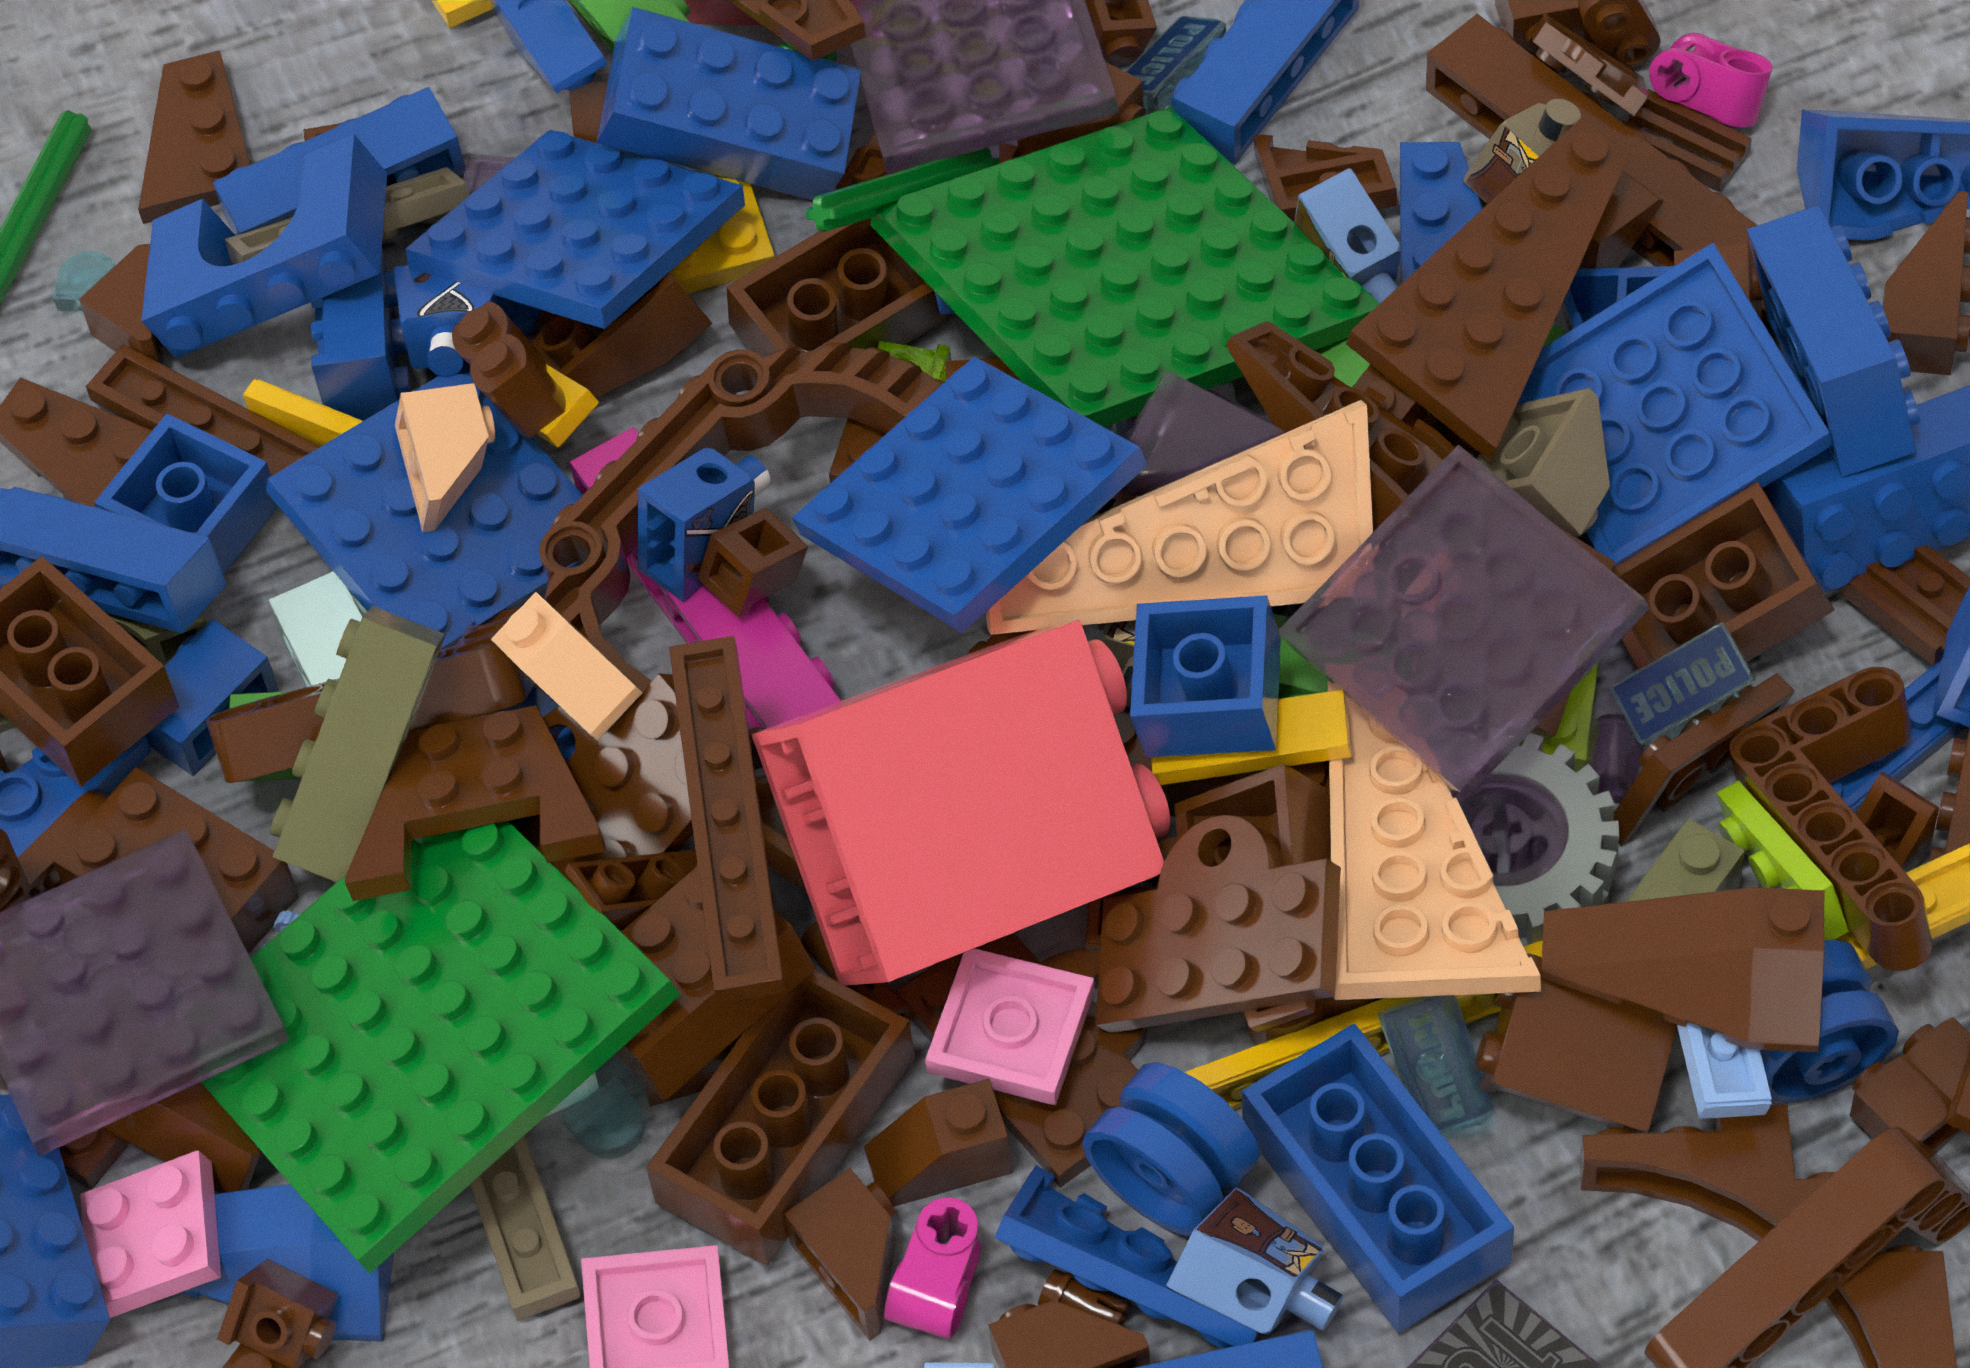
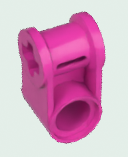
(1715, 78)
(935, 1277)

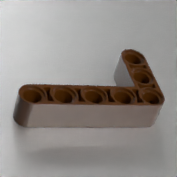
(464, 684)
(1789, 771)
(1814, 1251)

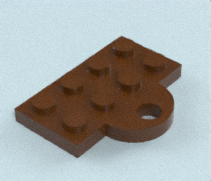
(630, 777)
(1219, 933)
(1093, 1079)

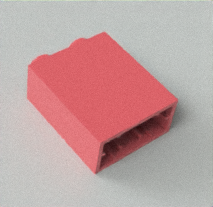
(964, 802)

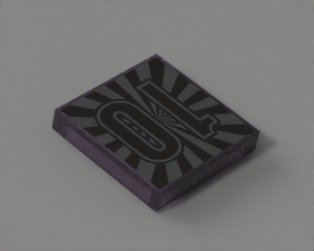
(1502, 1333)

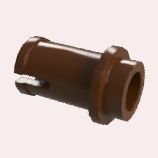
(1067, 1290)

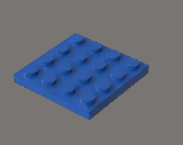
(576, 228)
(1685, 398)
(969, 493)
(364, 523)

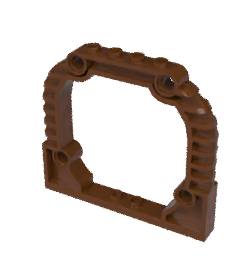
(710, 414)

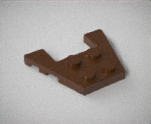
(470, 778)

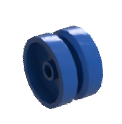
(1852, 1033)
(1170, 1147)

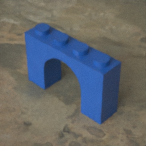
(329, 244)

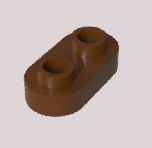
(1621, 29)

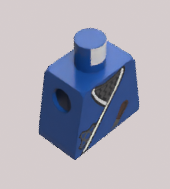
(429, 312)
(685, 508)

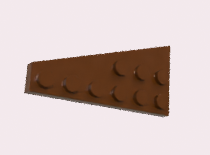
(1483, 304)

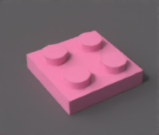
(1010, 1025)
(153, 1232)
(655, 1309)

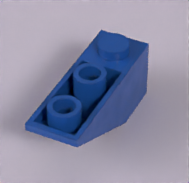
(551, 41)

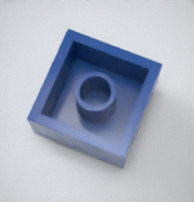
(195, 486)
(1206, 676)

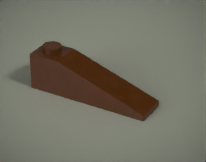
(631, 346)
(1301, 387)
(1296, 818)
(1713, 959)

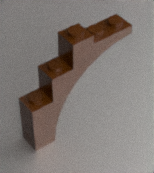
(1746, 1177)

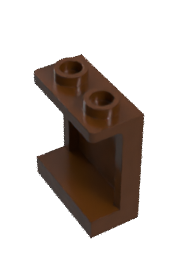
(1578, 1053)

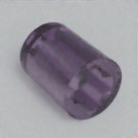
(1614, 755)

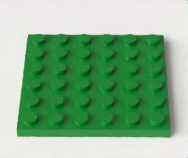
(1119, 264)
(432, 1031)

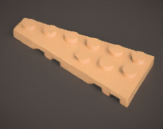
(1239, 528)
(1413, 882)

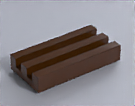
(1692, 133)

